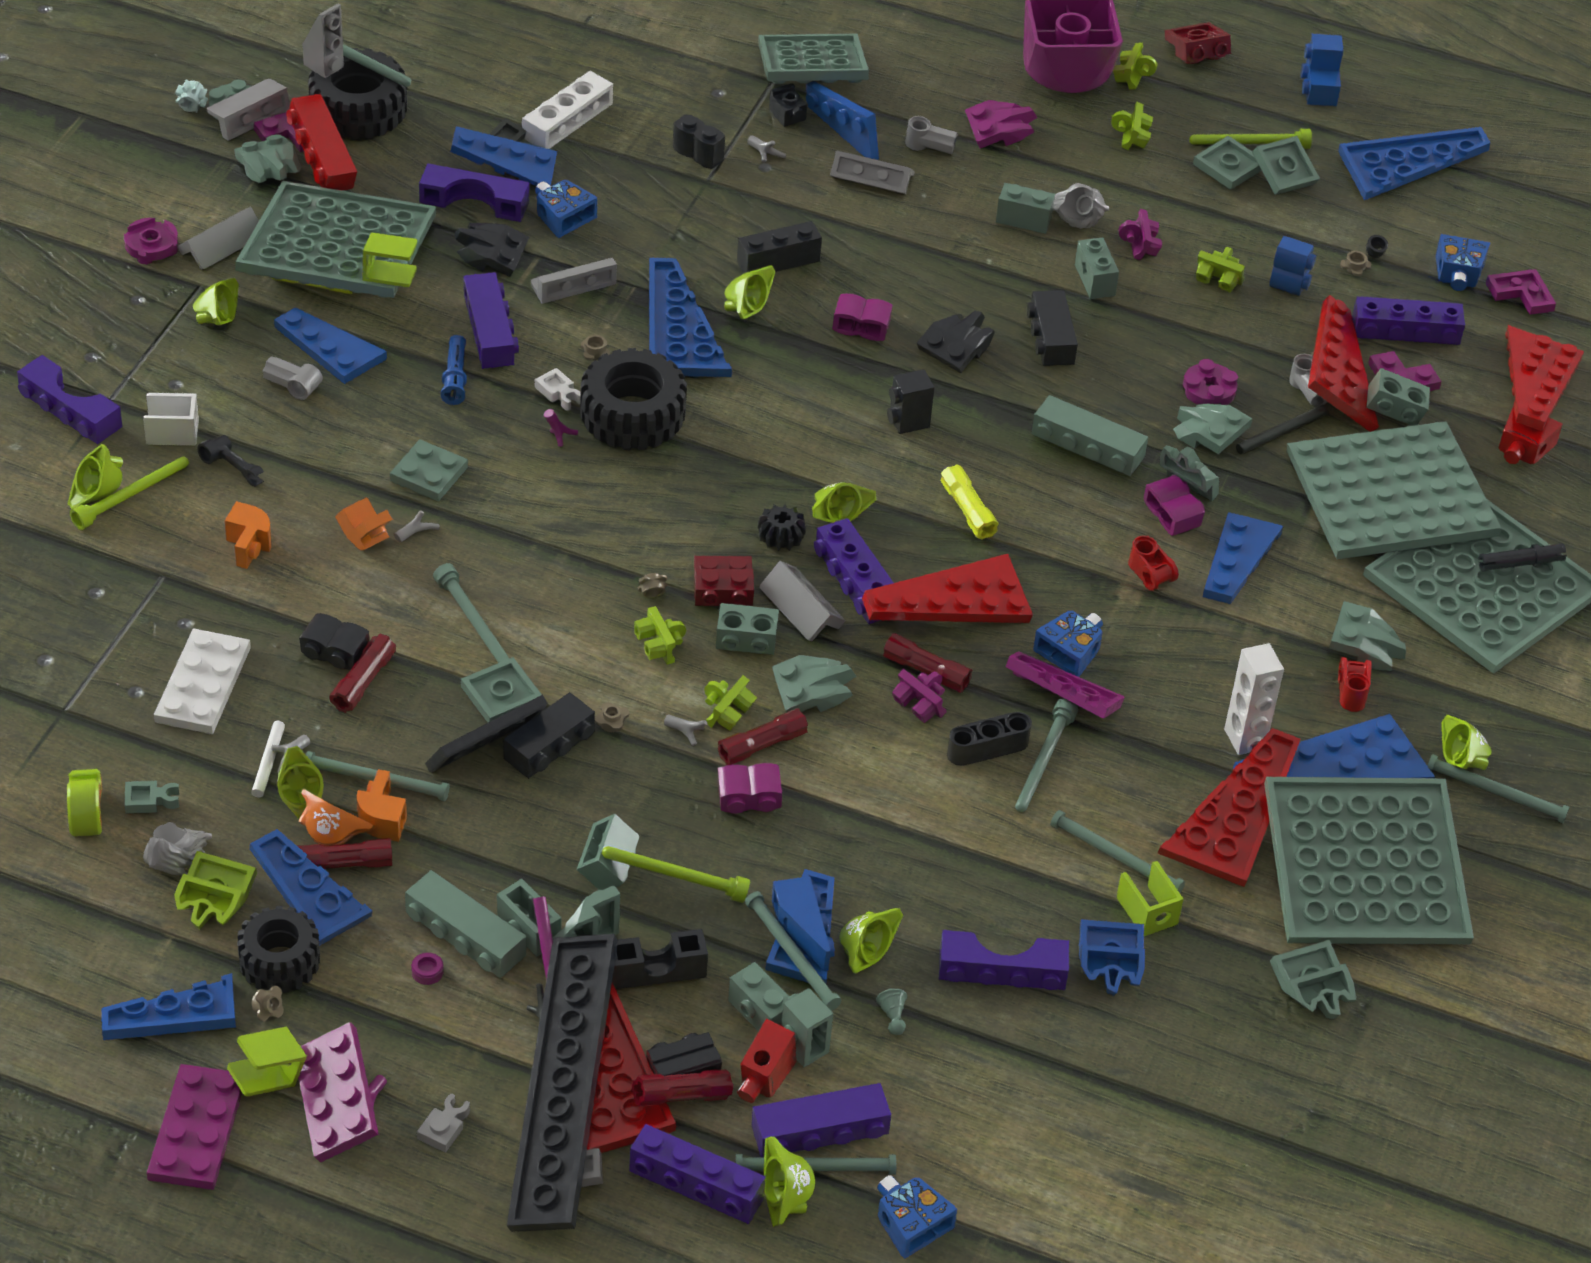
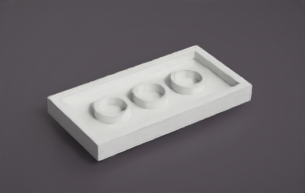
(202, 681)

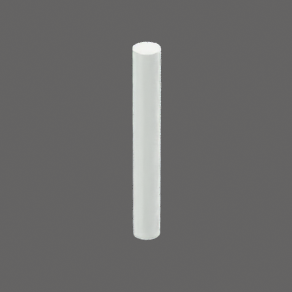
(267, 759)

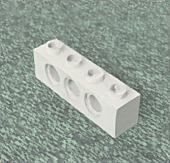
(567, 110)
(1253, 697)

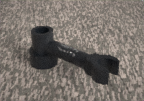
(220, 448)

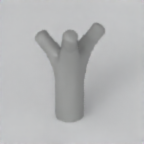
(764, 148)
(413, 527)
(685, 726)
(302, 742)

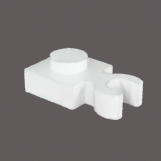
(556, 386)

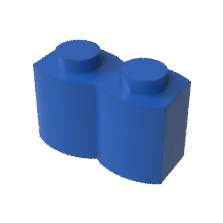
(1292, 266)

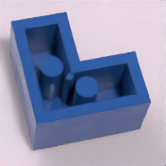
(1322, 69)

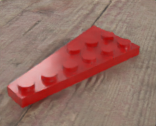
(1338, 365)
(1538, 374)
(965, 593)
(1233, 819)
(615, 1115)

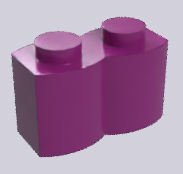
(862, 317)
(1174, 505)
(749, 788)

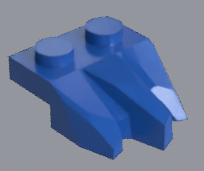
(1112, 952)

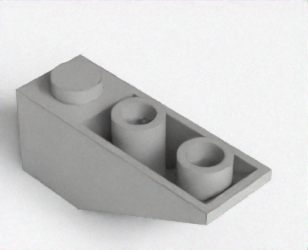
(325, 43)

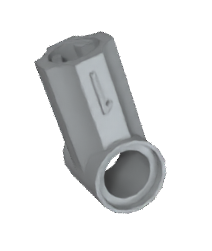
(922, 135)
(1300, 378)
(298, 380)

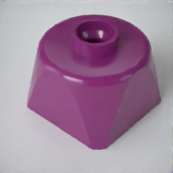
(1071, 43)

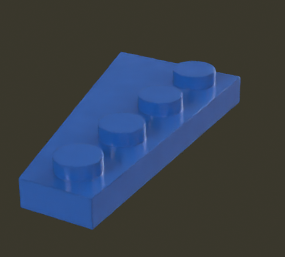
(329, 346)

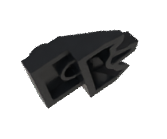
(491, 246)
(957, 340)

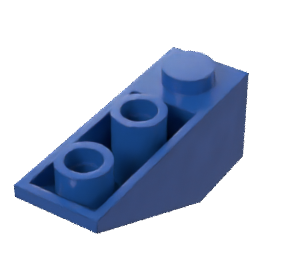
(798, 912)

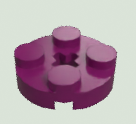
(163, 241)
(1207, 372)

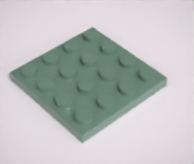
(813, 58)

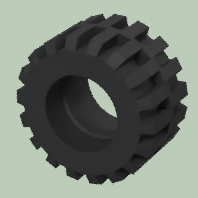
(278, 929)

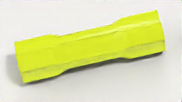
(960, 488)

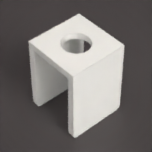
(171, 419)

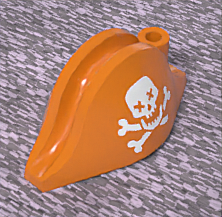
(330, 824)

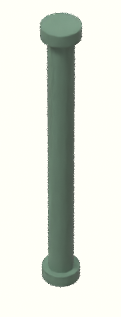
(1498, 788)
(440, 791)
(1107, 847)
(755, 902)
(831, 1164)

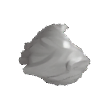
(1080, 206)
(174, 848)

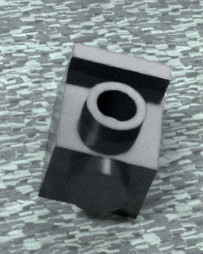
(787, 105)

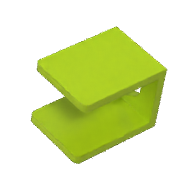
(385, 271)
(1137, 908)
(267, 1061)

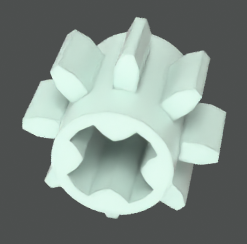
(191, 96)

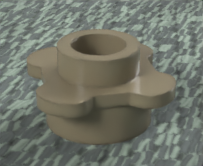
(1355, 263)
(594, 347)
(652, 585)
(611, 717)
(261, 1004)

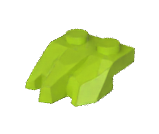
(214, 888)

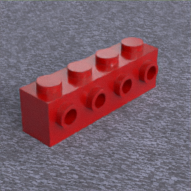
(321, 142)

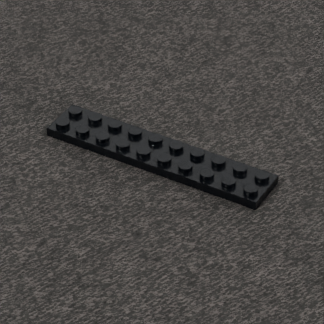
(563, 1084)

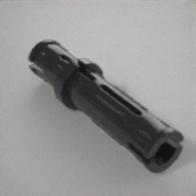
(1529, 556)

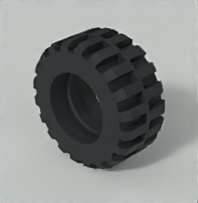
(361, 99)
(627, 422)

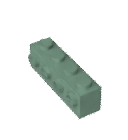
(1089, 435)
(465, 924)

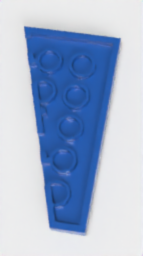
(1396, 161)
(678, 324)
(1360, 751)

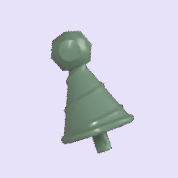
(893, 1002)

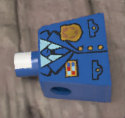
(565, 206)
(1460, 261)
(1070, 641)
(913, 1214)

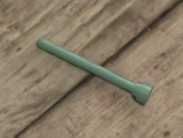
(376, 66)
(448, 578)
(1063, 715)

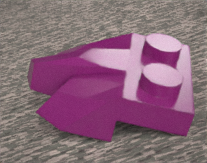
(1000, 121)

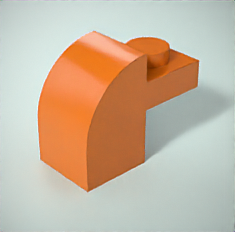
(363, 525)
(250, 531)
(380, 809)

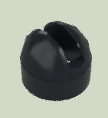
(1374, 243)

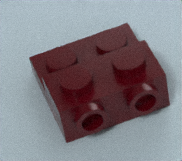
(1199, 42)
(723, 580)

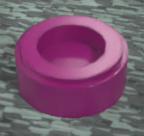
(427, 968)

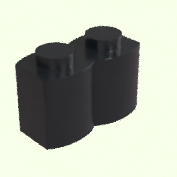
(698, 141)
(333, 641)

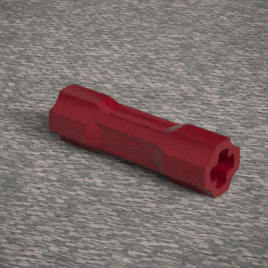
(909, 654)
(352, 687)
(743, 745)
(368, 854)
(658, 1089)

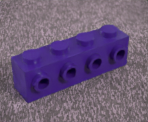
(489, 320)
(1408, 320)
(850, 561)
(823, 1119)
(697, 1173)

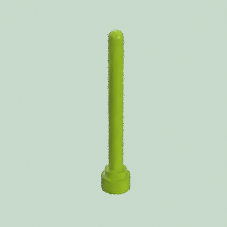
(1303, 135)
(83, 516)
(734, 887)

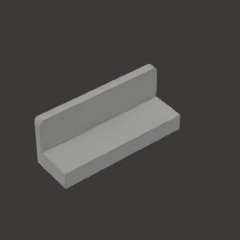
(248, 106)
(871, 172)
(221, 238)
(575, 280)
(800, 601)

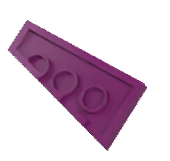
(1071, 687)

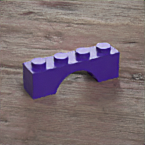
(445, 185)
(91, 416)
(968, 961)

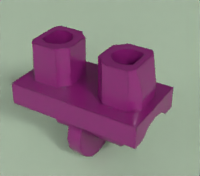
(1141, 235)
(923, 691)

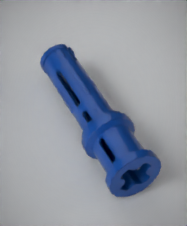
(456, 350)

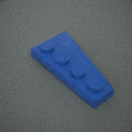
(845, 117)
(516, 158)
(1238, 554)
(308, 886)
(778, 960)
(171, 1012)

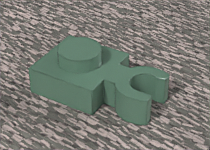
(145, 796)

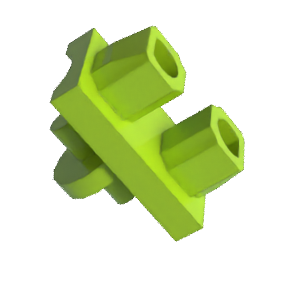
(1134, 66)
(1134, 126)
(1221, 266)
(664, 635)
(737, 695)

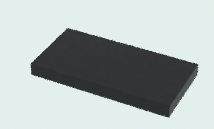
(485, 734)

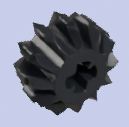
(781, 527)

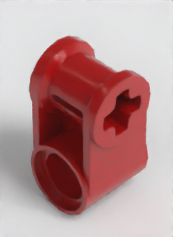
(1151, 563)
(1354, 683)

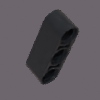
(989, 738)

